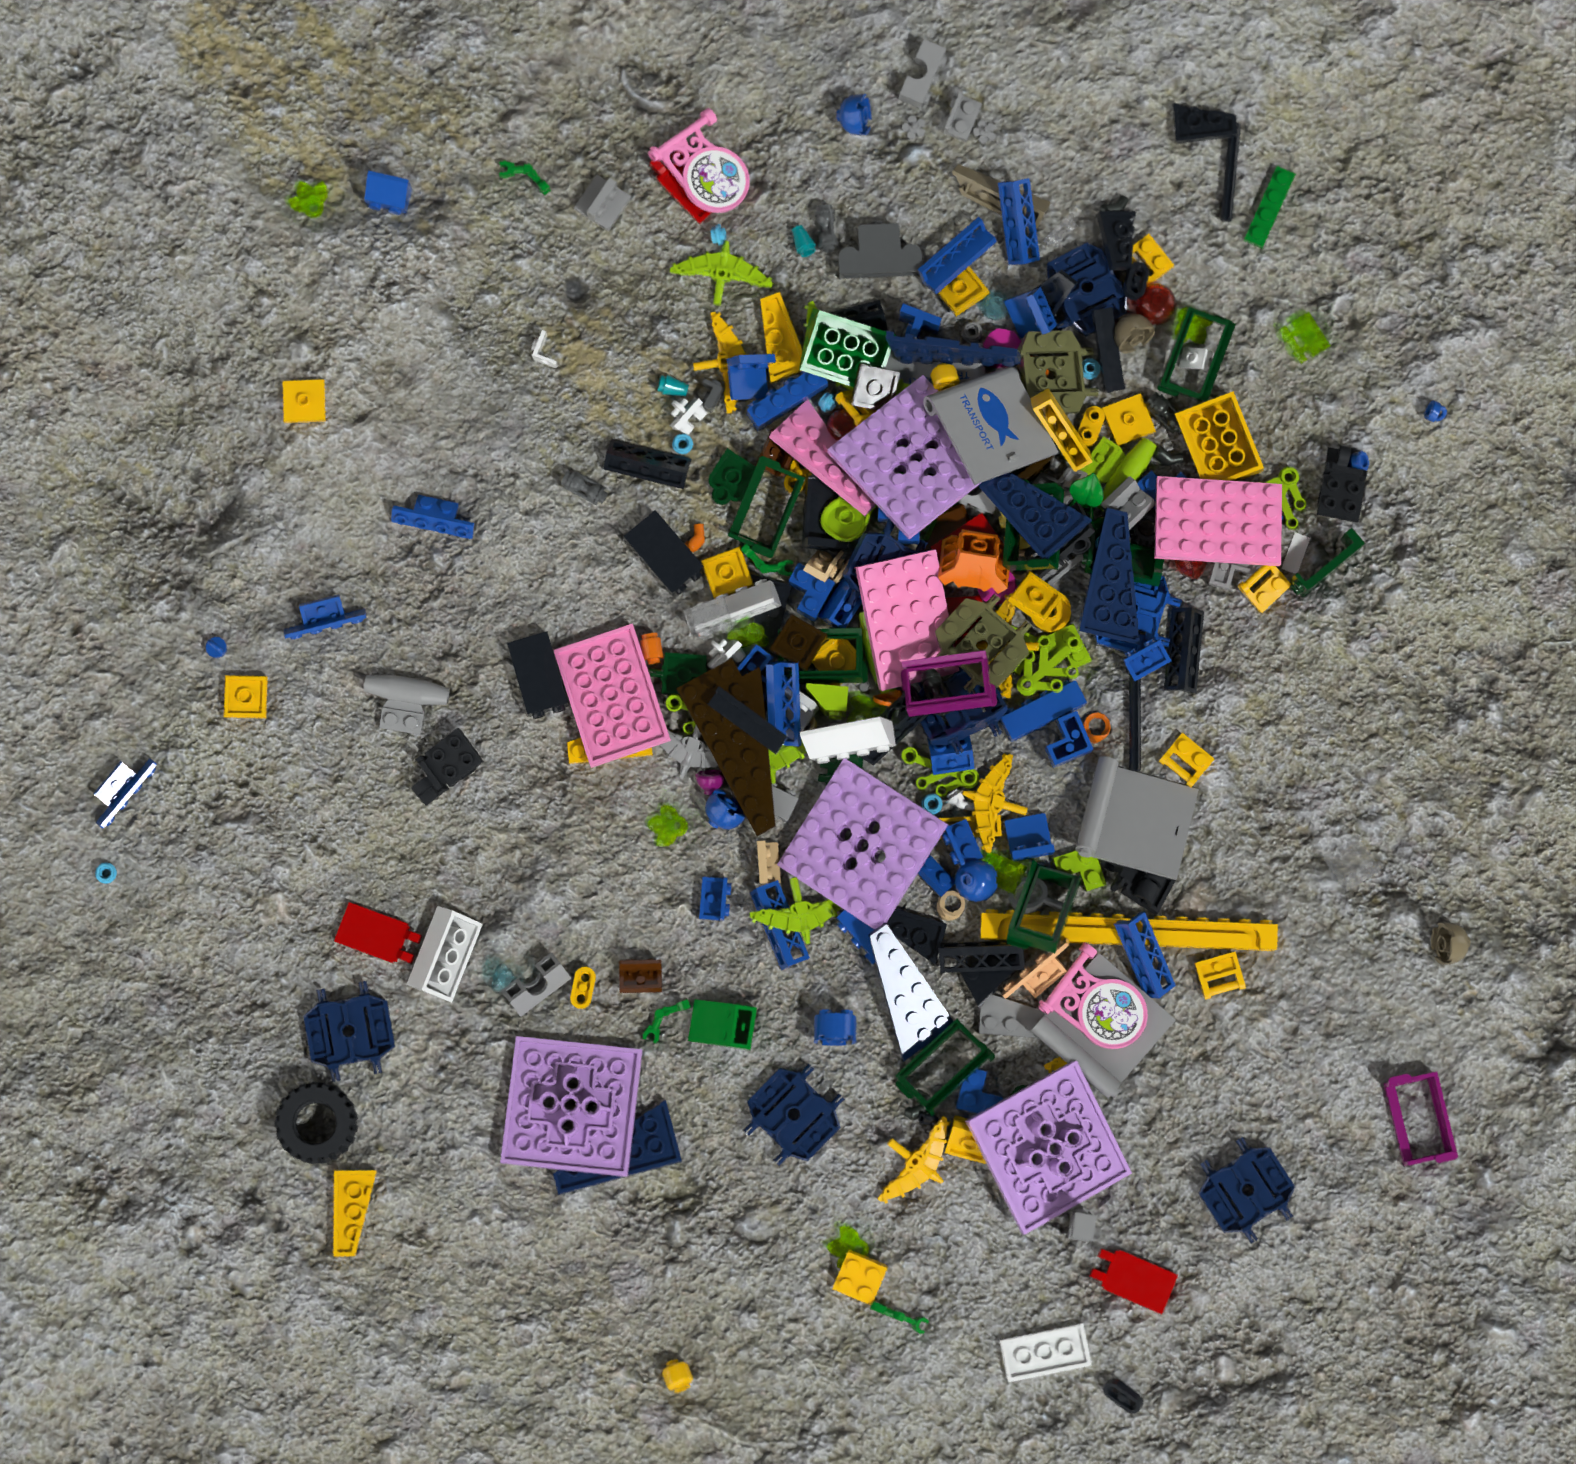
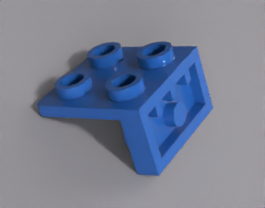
(1030, 312)
(748, 376)
(947, 761)
(1028, 837)
(962, 843)

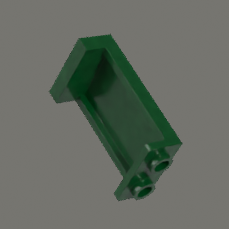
(1353, 545)
(1144, 565)

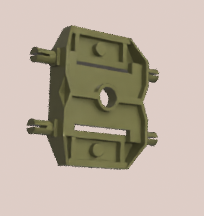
(1066, 369)
(989, 629)

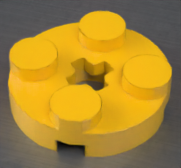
(1057, 622)

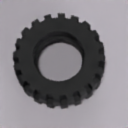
(287, 1123)

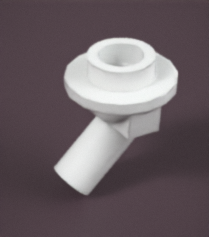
(956, 798)

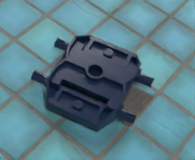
(1099, 276)
(866, 552)
(962, 722)
(354, 1048)
(783, 1129)
(1242, 1172)

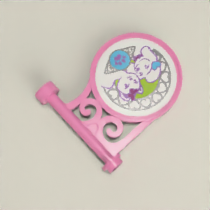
(712, 175)
(1109, 1011)

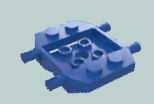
(1148, 614)

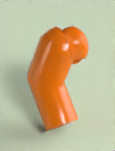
(698, 539)

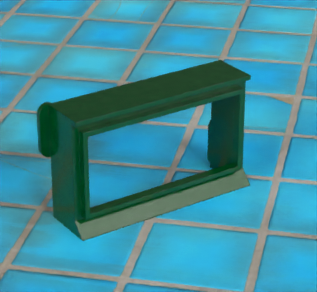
(1174, 390)
(1012, 539)
(759, 547)
(859, 675)
(1025, 937)
(910, 1092)

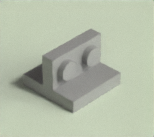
(602, 202)
(1129, 499)

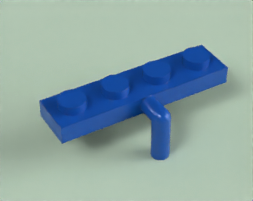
(936, 876)

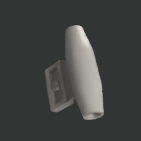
(405, 700)

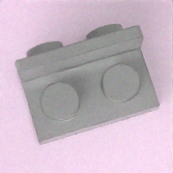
(962, 117)

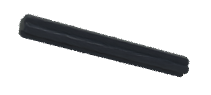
(1230, 177)
(1134, 724)

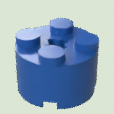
(835, 1028)

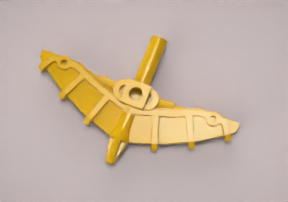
(728, 347)
(1007, 613)
(991, 800)
(919, 1164)

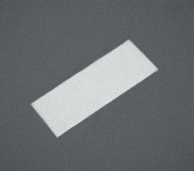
(1295, 553)

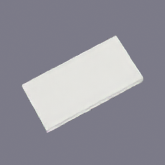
(1045, 1352)

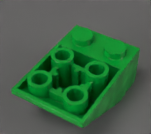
(722, 1024)

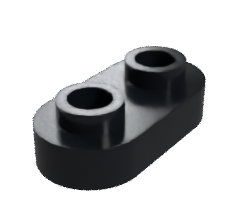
(1135, 285)
(1123, 1395)

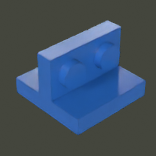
(919, 320)

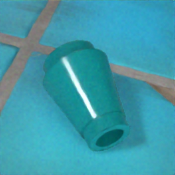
(804, 244)
(671, 386)

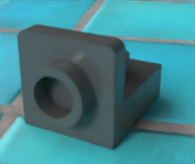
(711, 398)

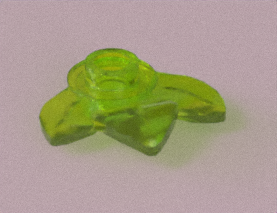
(309, 196)
(1197, 329)
(750, 634)
(863, 708)
(664, 826)
(848, 1240)

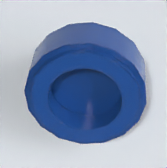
(1433, 410)
(1359, 460)
(216, 647)

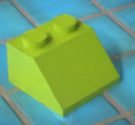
(829, 699)

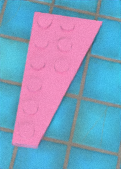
(807, 441)

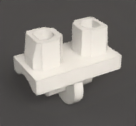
(681, 421)
(732, 649)

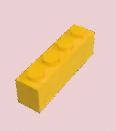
(1061, 430)

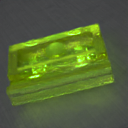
(1008, 872)

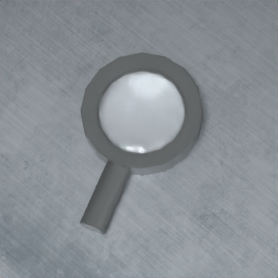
(1038, 898)

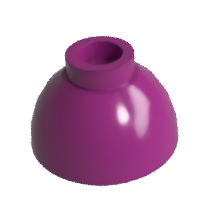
(710, 780)

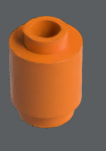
(651, 648)

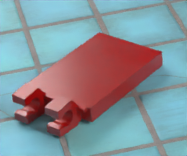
(674, 188)
(375, 934)
(1136, 1280)

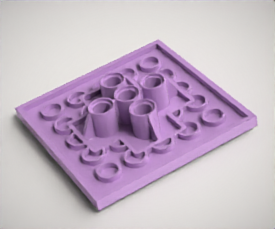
(873, 459)
(823, 856)
(1011, 1135)
(598, 1139)

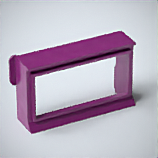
(950, 703)
(1441, 1115)

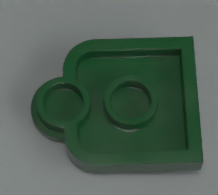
(730, 478)

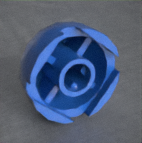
(854, 114)
(723, 811)
(976, 880)

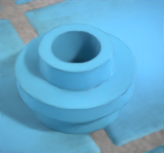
(718, 234)
(1090, 375)
(827, 402)
(682, 437)
(932, 797)
(99, 873)

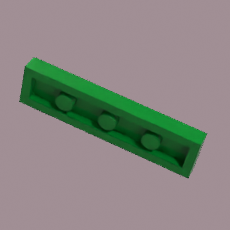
(1269, 207)

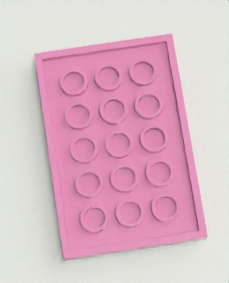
(1218, 521)
(902, 612)
(612, 695)

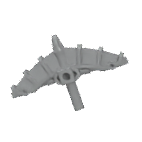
(689, 751)

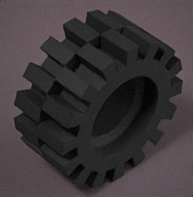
(1140, 538)

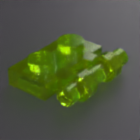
(1309, 334)

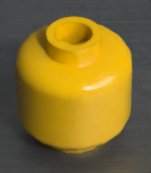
(944, 376)
(677, 1375)

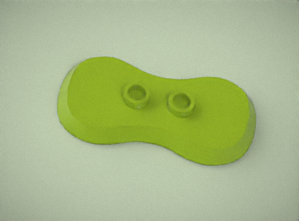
(843, 520)

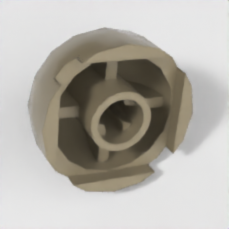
(1131, 331)
(1450, 943)

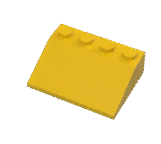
(1220, 440)

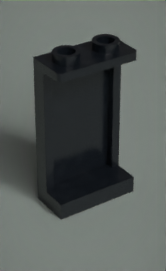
(817, 497)
(664, 553)
(538, 675)

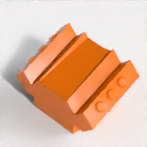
(973, 561)

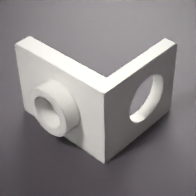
(537, 347)
(1195, 358)

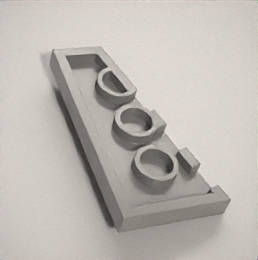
(1007, 1018)

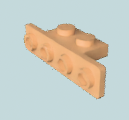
(1040, 975)

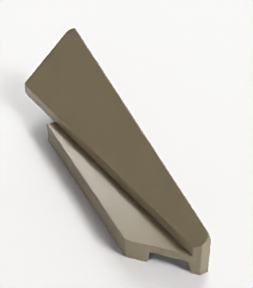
(985, 192)

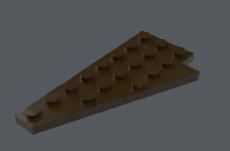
(738, 755)

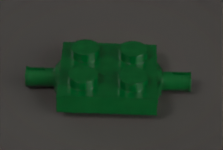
(679, 670)

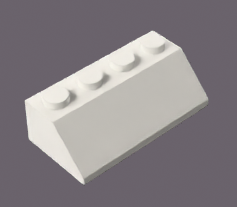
(751, 601)
(849, 739)
(444, 954)

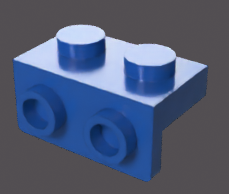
(1146, 659)
(713, 898)

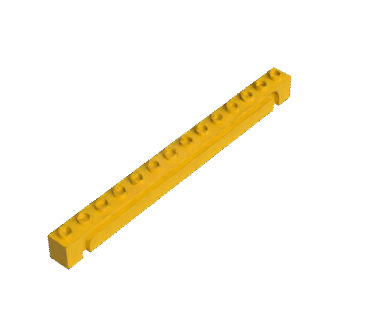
(1169, 933)

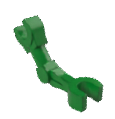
(525, 169)
(766, 568)
(659, 1015)
(899, 1316)

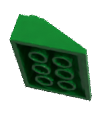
(838, 345)

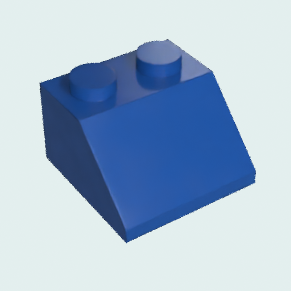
(387, 192)

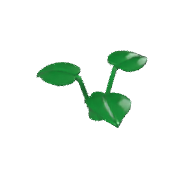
(1088, 493)

